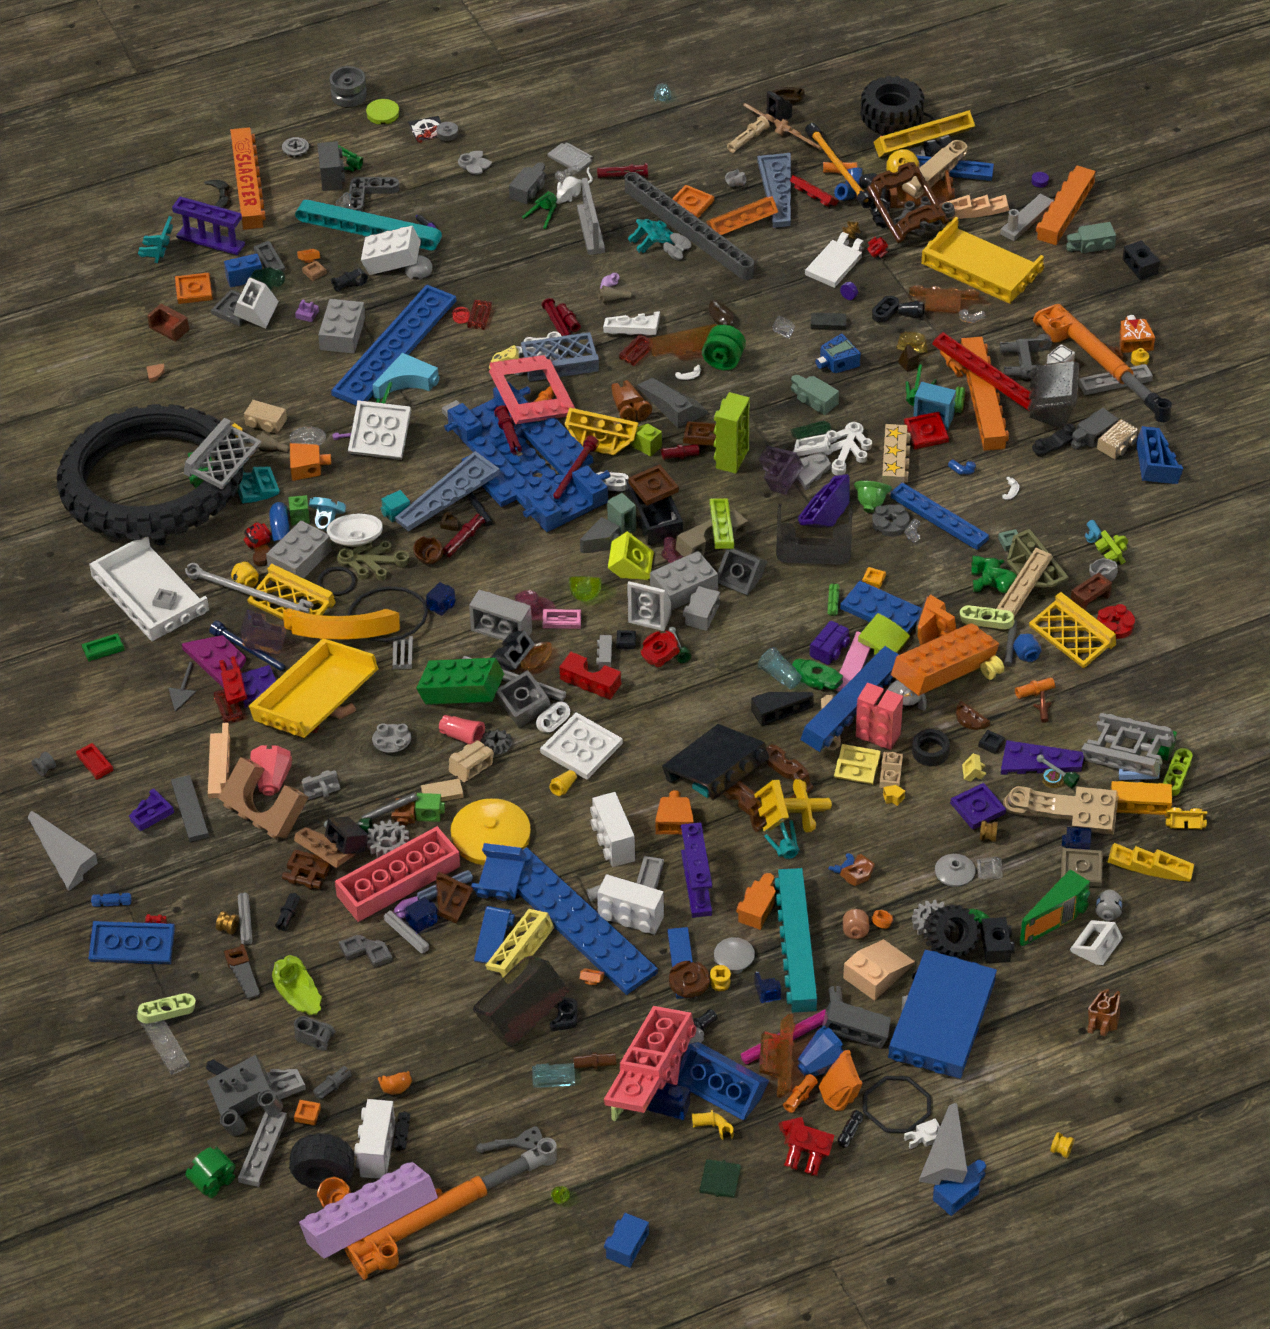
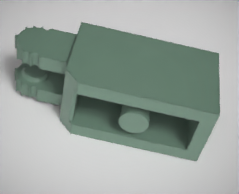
(1092, 238)
(815, 393)

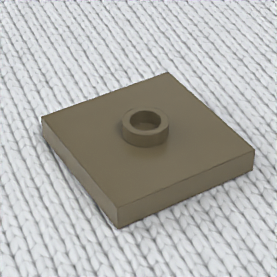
(1083, 862)

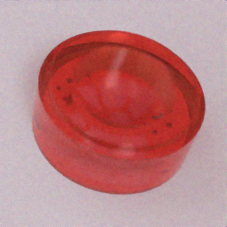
(461, 315)

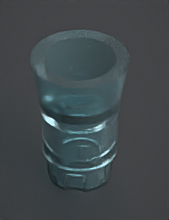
(779, 668)

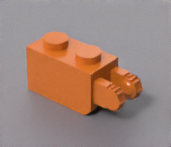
(758, 902)

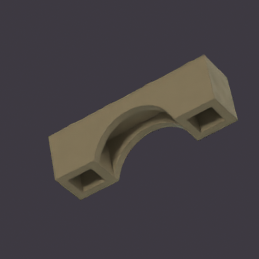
(696, 538)

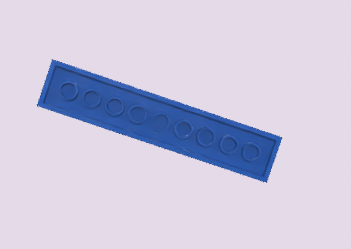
(398, 338)
(583, 926)

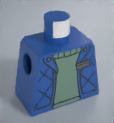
(838, 355)

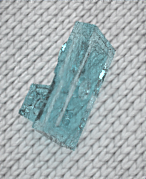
(553, 1075)

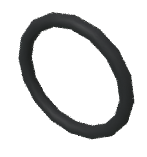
(342, 569)

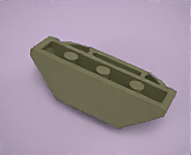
(1020, 551)

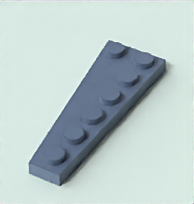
(776, 177)
(455, 485)

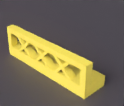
(526, 944)

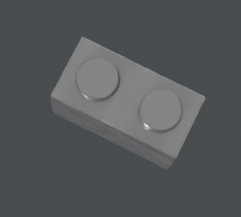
(702, 608)

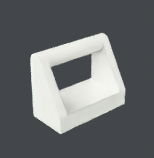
(1102, 946)

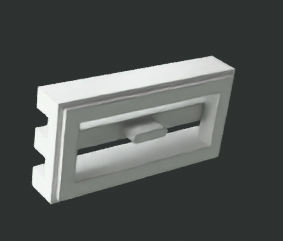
(812, 444)

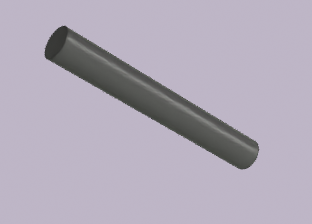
(1009, 648)
(391, 806)

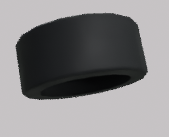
(933, 736)

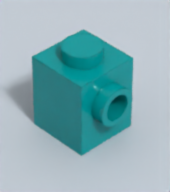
(394, 504)

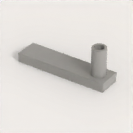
(1020, 221)

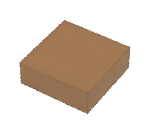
(314, 270)

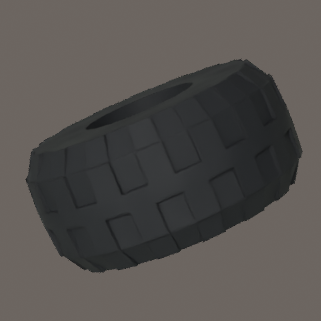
(319, 1158)

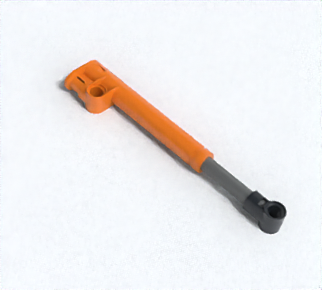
(1063, 325)

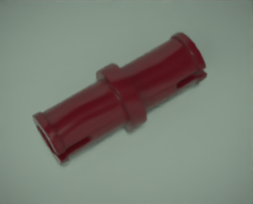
(568, 317)
(680, 451)

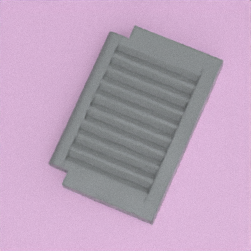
(570, 156)

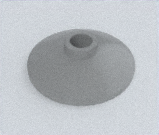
(955, 876)

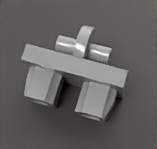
(321, 784)

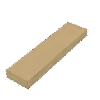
(1025, 581)

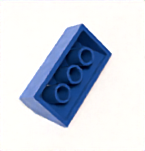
(721, 1080)

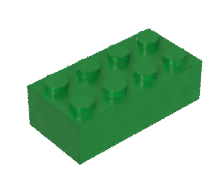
(460, 681)

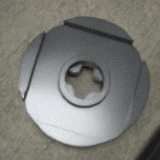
(895, 512)

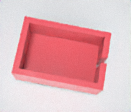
(879, 722)

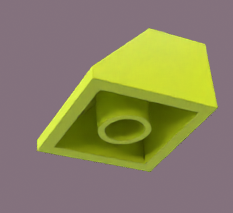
(630, 558)

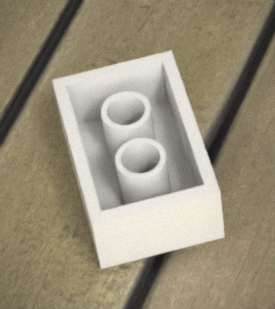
(390, 250)
(612, 829)
(630, 904)
(375, 1138)

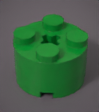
(211, 1171)

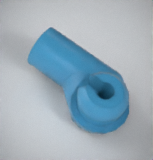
(1094, 532)

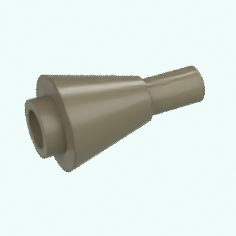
(608, 294)
(269, 443)

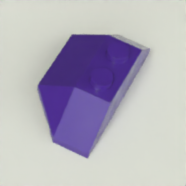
(827, 503)

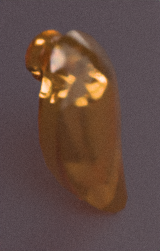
(537, 656)

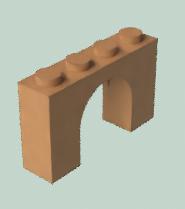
(239, 796)

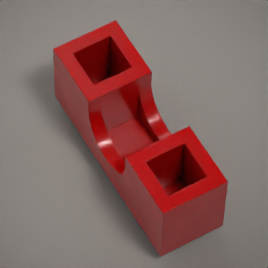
(603, 683)

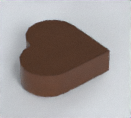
(259, 556)

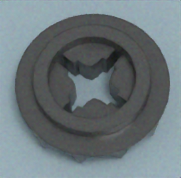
(504, 742)

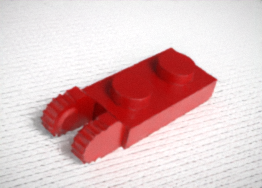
(233, 682)

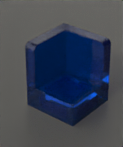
(767, 989)

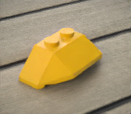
(611, 432)

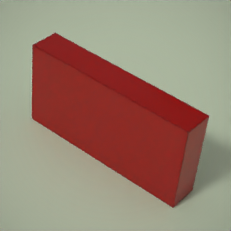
(94, 761)

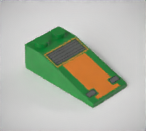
(1056, 908)

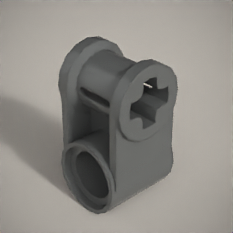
(315, 1033)

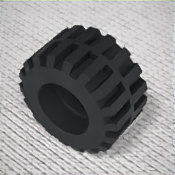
(966, 926)

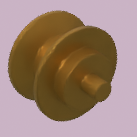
(852, 229)

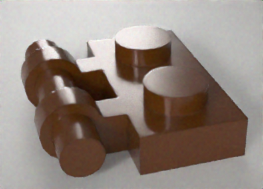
(308, 864)

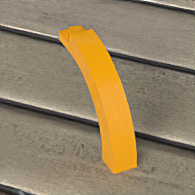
(341, 627)

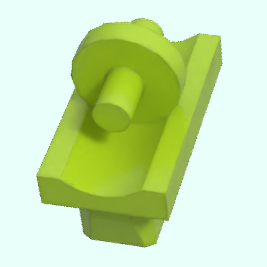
(1115, 546)

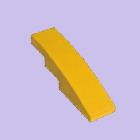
(1153, 864)

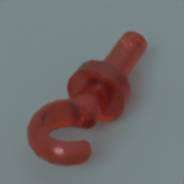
(427, 133)

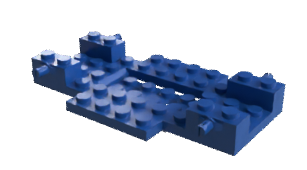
(481, 433)

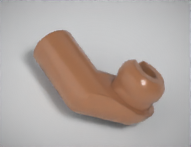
(342, 712)

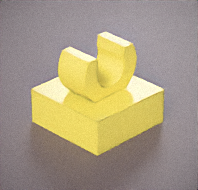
(973, 768)

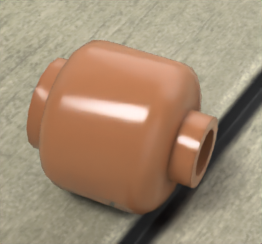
(855, 924)

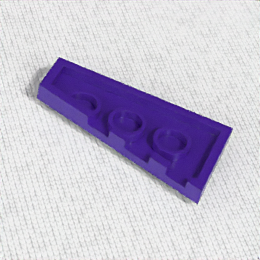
(1023, 757)

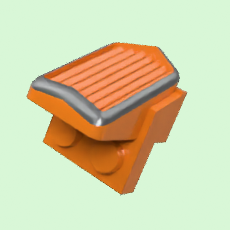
(933, 620)

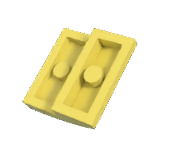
(857, 764)

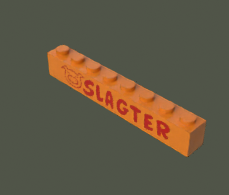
(247, 181)

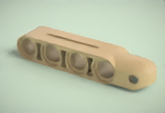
(935, 167)

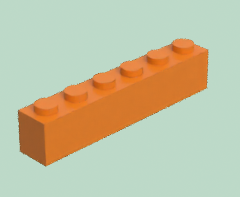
(1065, 205)

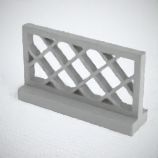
(589, 222)
(208, 447)

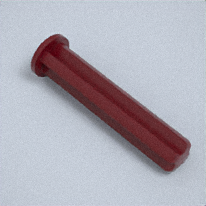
(549, 305)

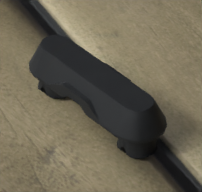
(1054, 442)

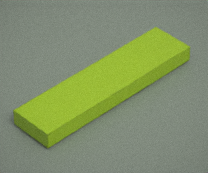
(721, 523)

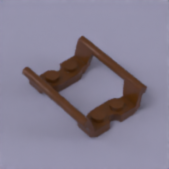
(912, 219)
(787, 768)

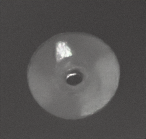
(308, 435)

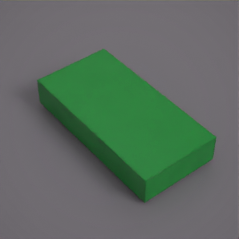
(103, 647)

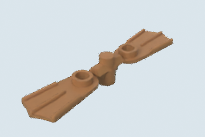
(782, 126)

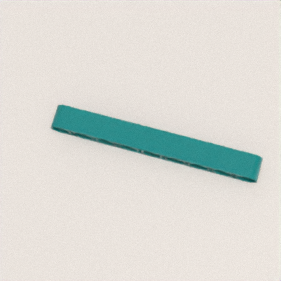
(361, 222)

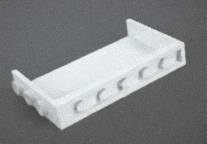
(132, 580)

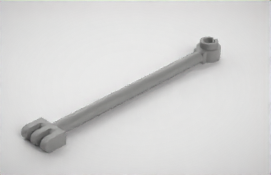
(199, 573)

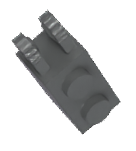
(527, 183)
(1093, 428)

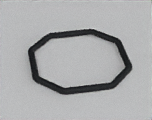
(896, 1078)

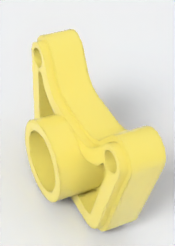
(508, 354)

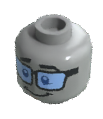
(1109, 905)

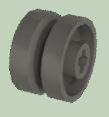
(348, 86)

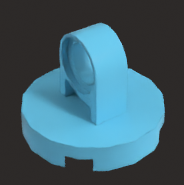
(326, 508)

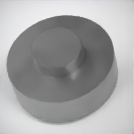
(447, 131)

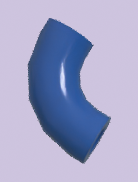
(845, 191)
(279, 520)

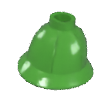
(871, 494)

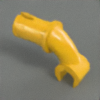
(713, 1119)

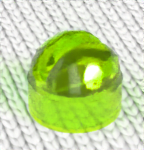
(557, 1193)

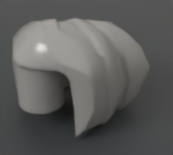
(735, 178)

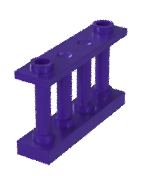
(214, 215)
(696, 870)

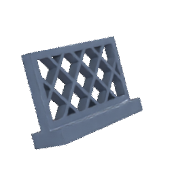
(563, 366)

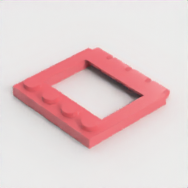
(535, 410)

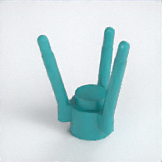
(788, 848)

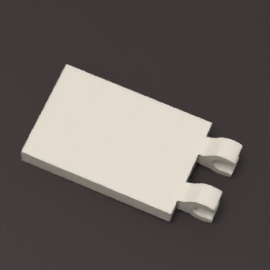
(835, 261)

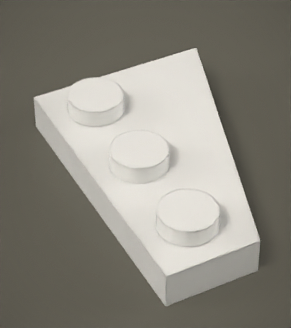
(639, 325)

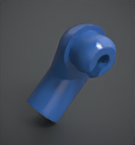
(962, 469)

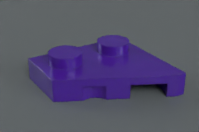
(150, 811)

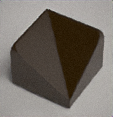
(909, 358)

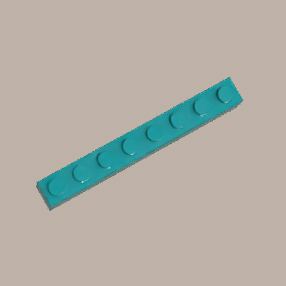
(796, 940)

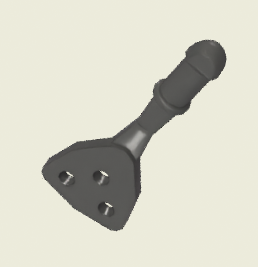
(519, 1142)

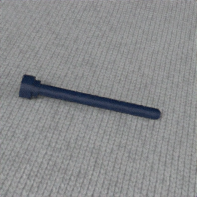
(218, 629)

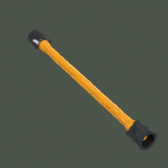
(864, 198)

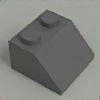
(740, 570)

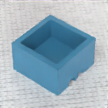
(935, 398)

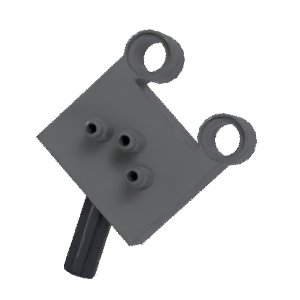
(241, 1090)

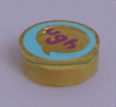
(1051, 778)

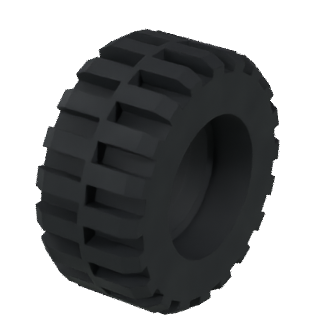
(892, 105)

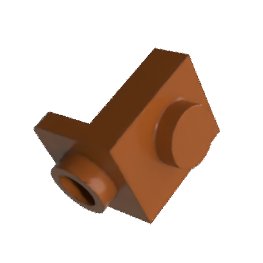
(405, 814)
(859, 871)

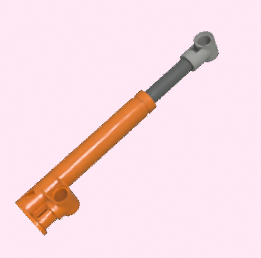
(369, 1252)

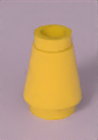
(562, 783)

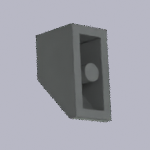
(599, 536)

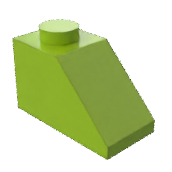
(647, 439)

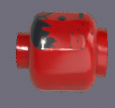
(257, 535)

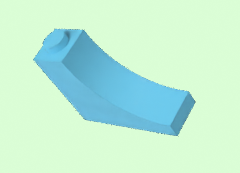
(406, 373)

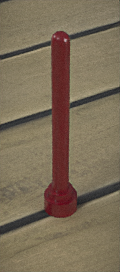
(590, 444)

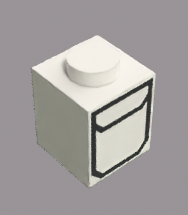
(1060, 354)

